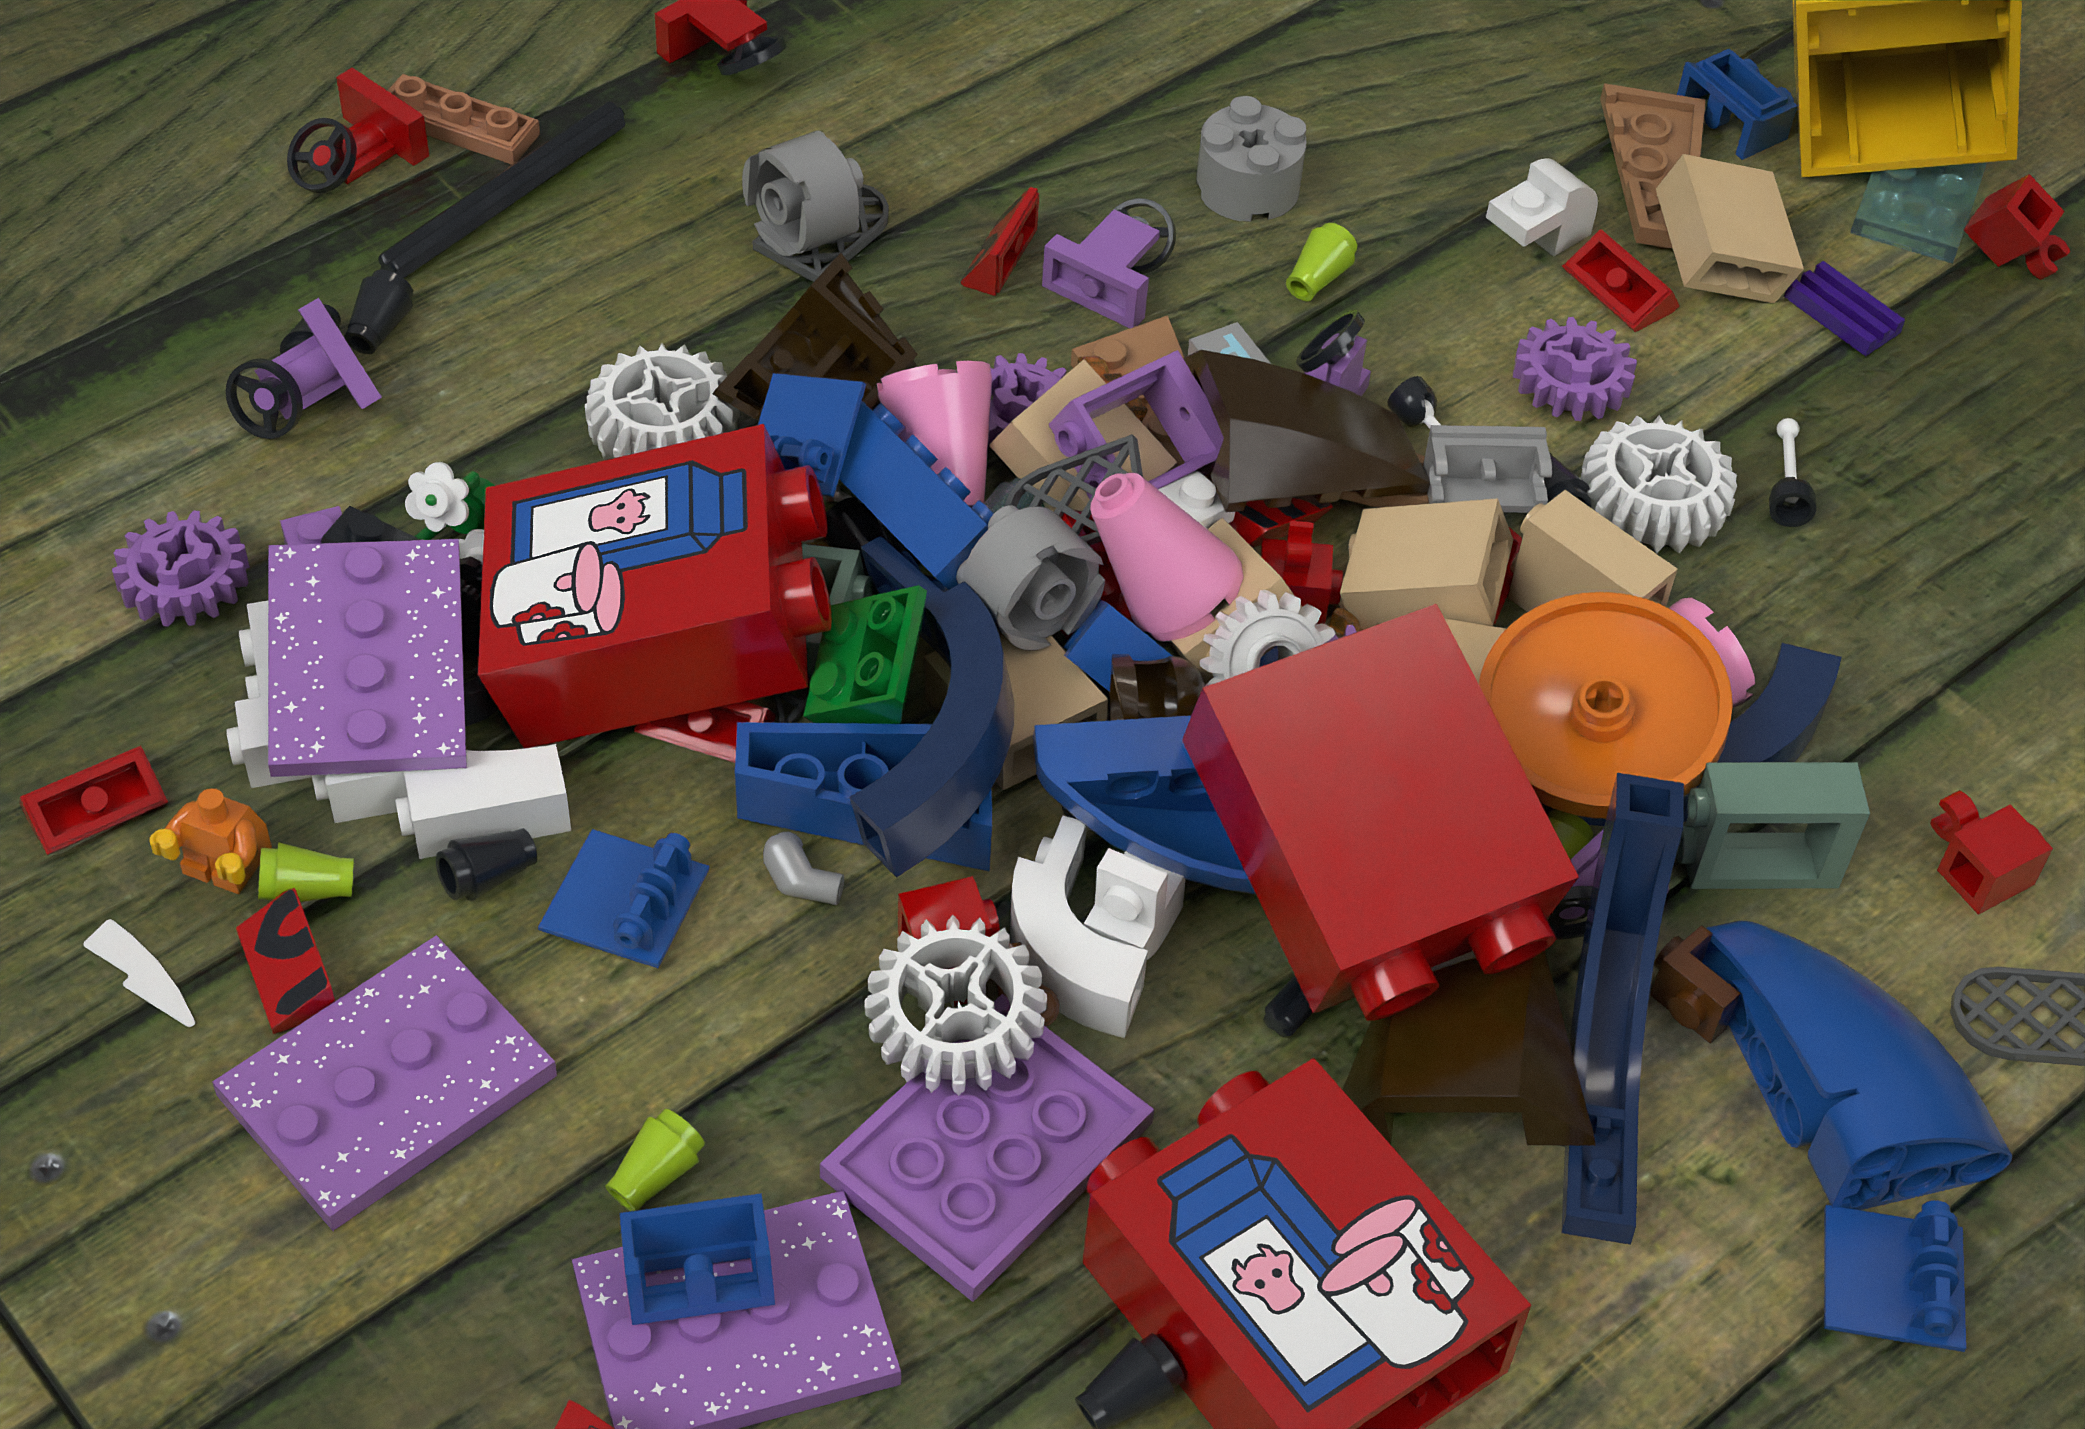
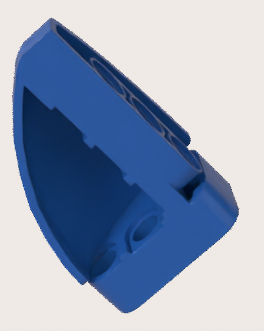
(1140, 794)
(1852, 1073)

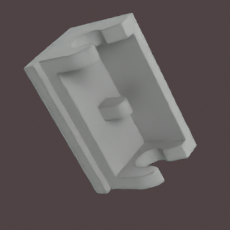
(1488, 464)

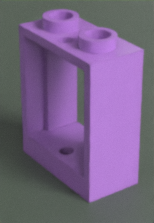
(1169, 391)

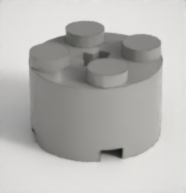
(1251, 160)
(803, 193)
(1033, 575)

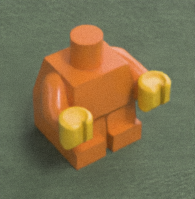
(217, 840)

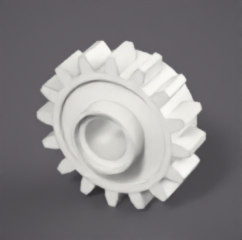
(1257, 627)

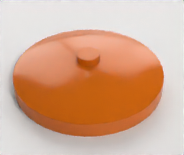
(1607, 691)

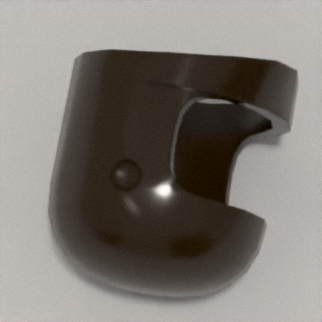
(1153, 687)

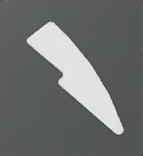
(144, 971)

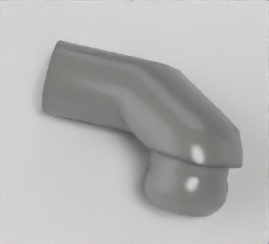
(794, 873)

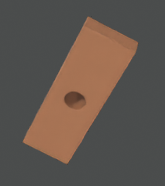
(468, 121)

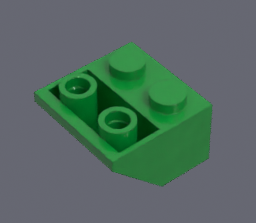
(867, 659)

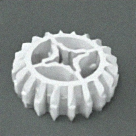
(656, 402)
(1660, 482)
(921, 973)

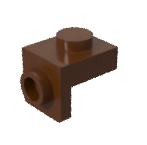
(1691, 989)

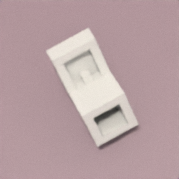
(1546, 208)
(1135, 901)

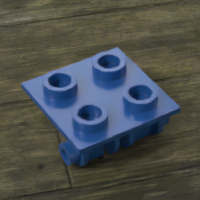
(812, 423)
(626, 896)
(1895, 1275)

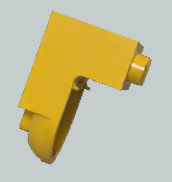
(1905, 83)

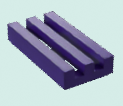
(1845, 308)

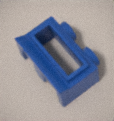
(1740, 89)
(694, 1239)

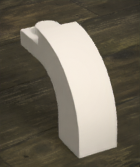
(1090, 974)

